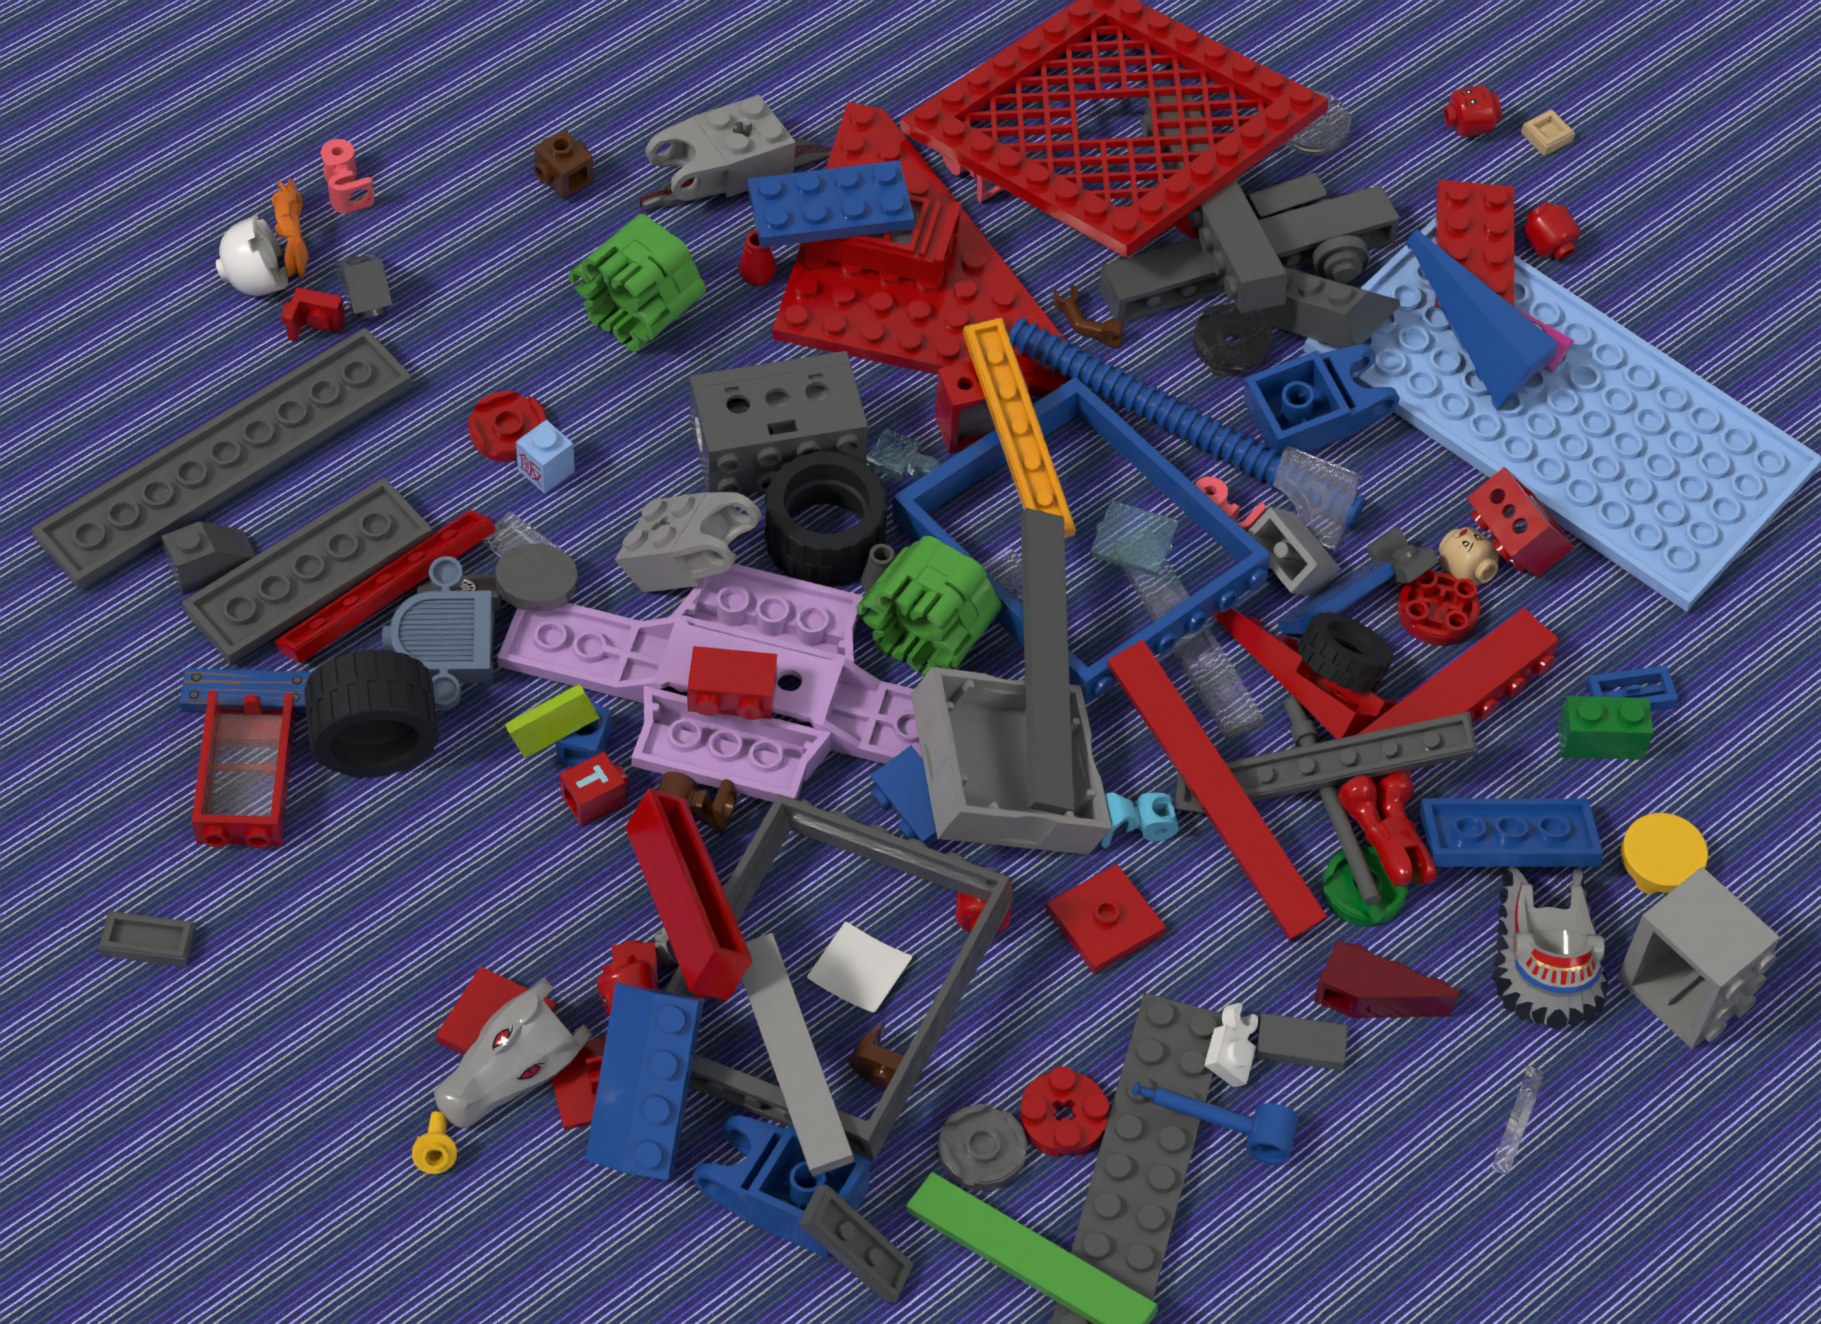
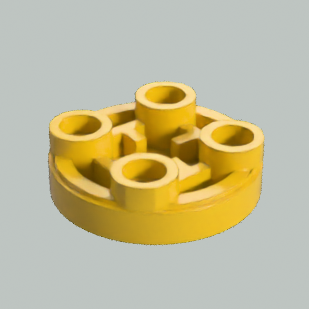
(1662, 852)

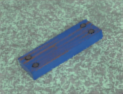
(1337, 596)
(235, 684)

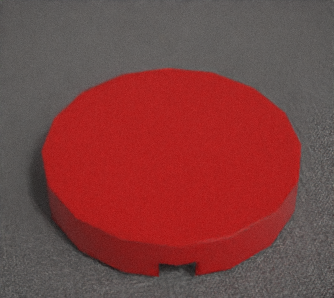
(502, 421)

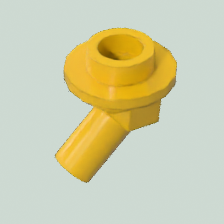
(434, 1150)

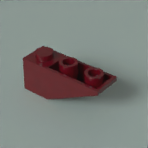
(1379, 988)

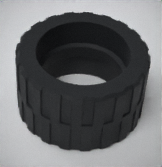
(824, 480)
(371, 713)

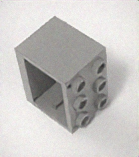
(1698, 958)

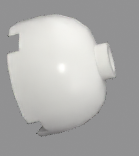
(250, 258)

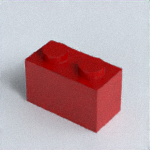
(732, 683)

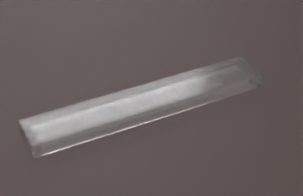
(1200, 655)

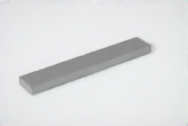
(794, 1059)

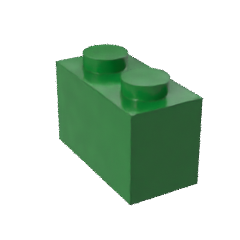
(1605, 727)

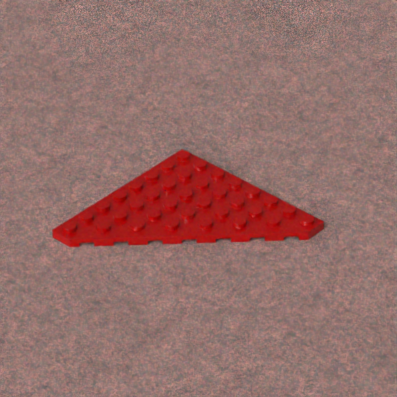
(895, 316)

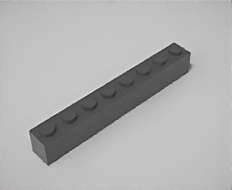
(1228, 228)
(1186, 273)

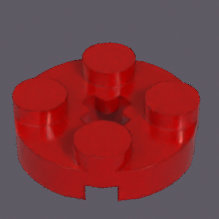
(1066, 1136)

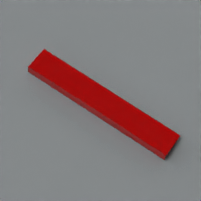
(383, 587)

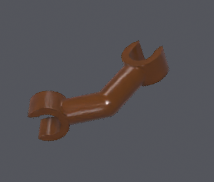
(1107, 332)

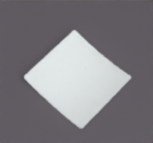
(859, 968)

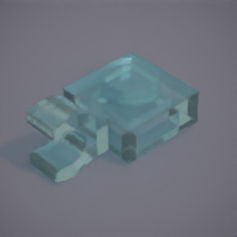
(900, 455)

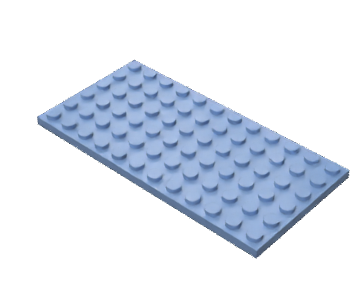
(1610, 443)

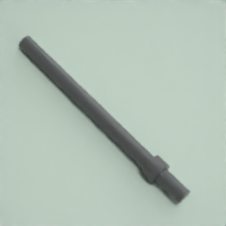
(1305, 734)

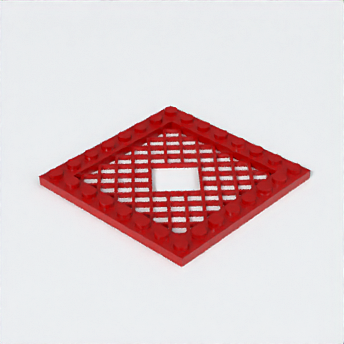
(1281, 105)

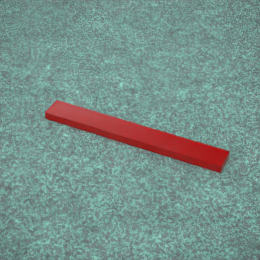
(1216, 790)

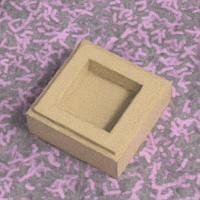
(1547, 132)

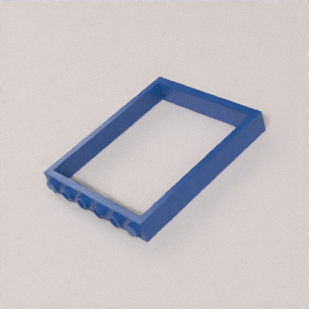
(1054, 410)

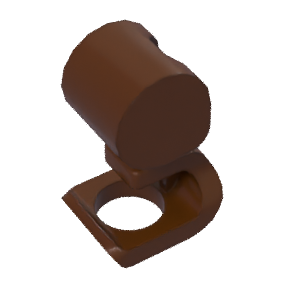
(716, 813)

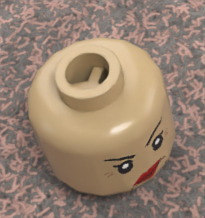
(1468, 555)

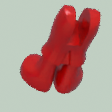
(1395, 837)

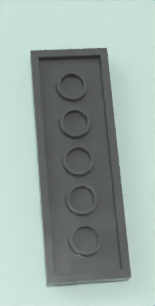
(306, 570)

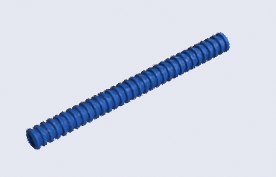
(1152, 404)

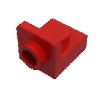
(313, 309)

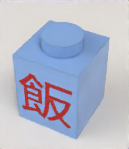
(545, 456)

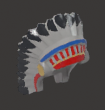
(1548, 956)

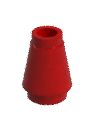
(756, 263)

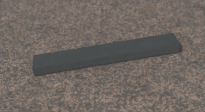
(1362, 754)

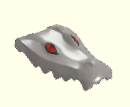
(514, 1053)

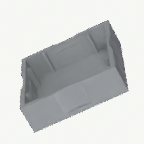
(978, 765)

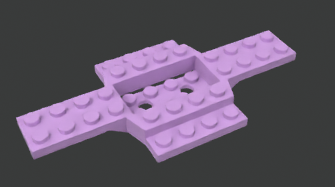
(731, 610)

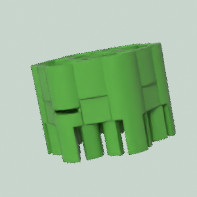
(639, 278)
(933, 600)

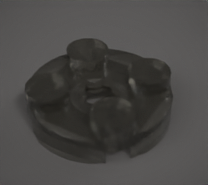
(1229, 357)

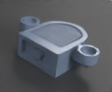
(446, 632)

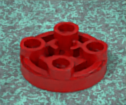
(1439, 608)

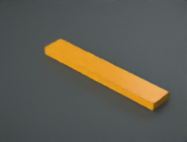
(1016, 420)

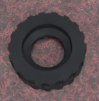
(1345, 652)

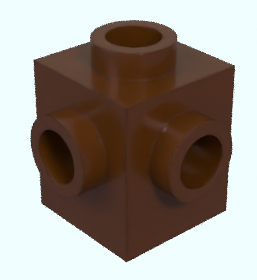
(563, 164)

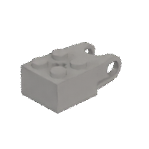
(724, 149)
(685, 539)

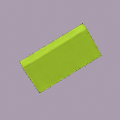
(552, 721)

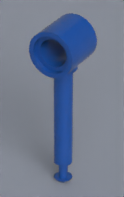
(1268, 1132)

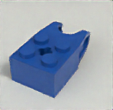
(1315, 399)
(775, 1181)

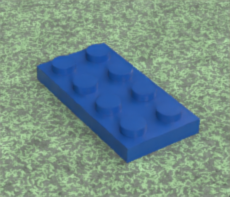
(830, 204)
(1510, 832)

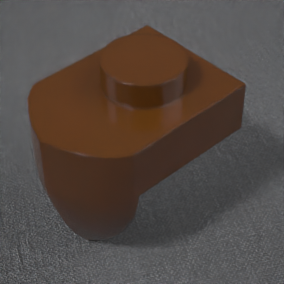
(875, 1061)

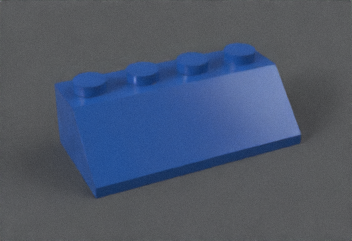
(644, 1080)

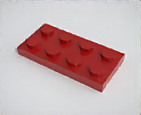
(1478, 231)

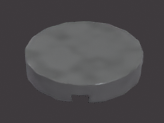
(536, 577)
(982, 1147)

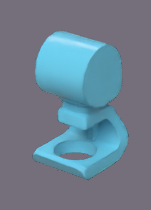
(1152, 815)

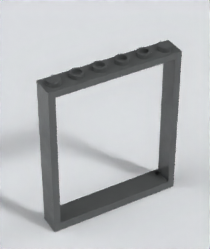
(907, 856)

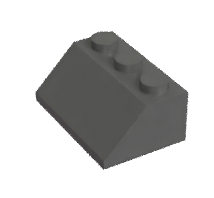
(1329, 310)

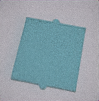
(1134, 538)

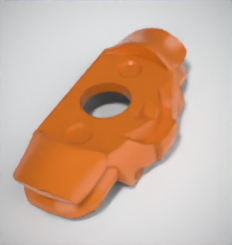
(287, 209)

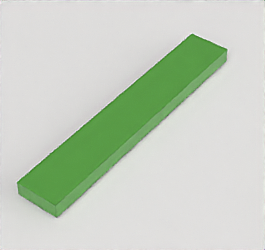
(1028, 1255)

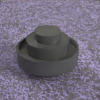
(1341, 258)

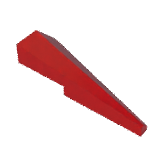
(1336, 708)

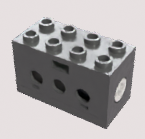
(769, 413)

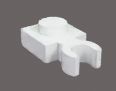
(1229, 1050)

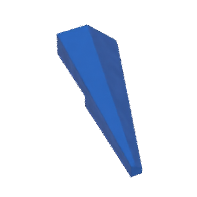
(1496, 335)

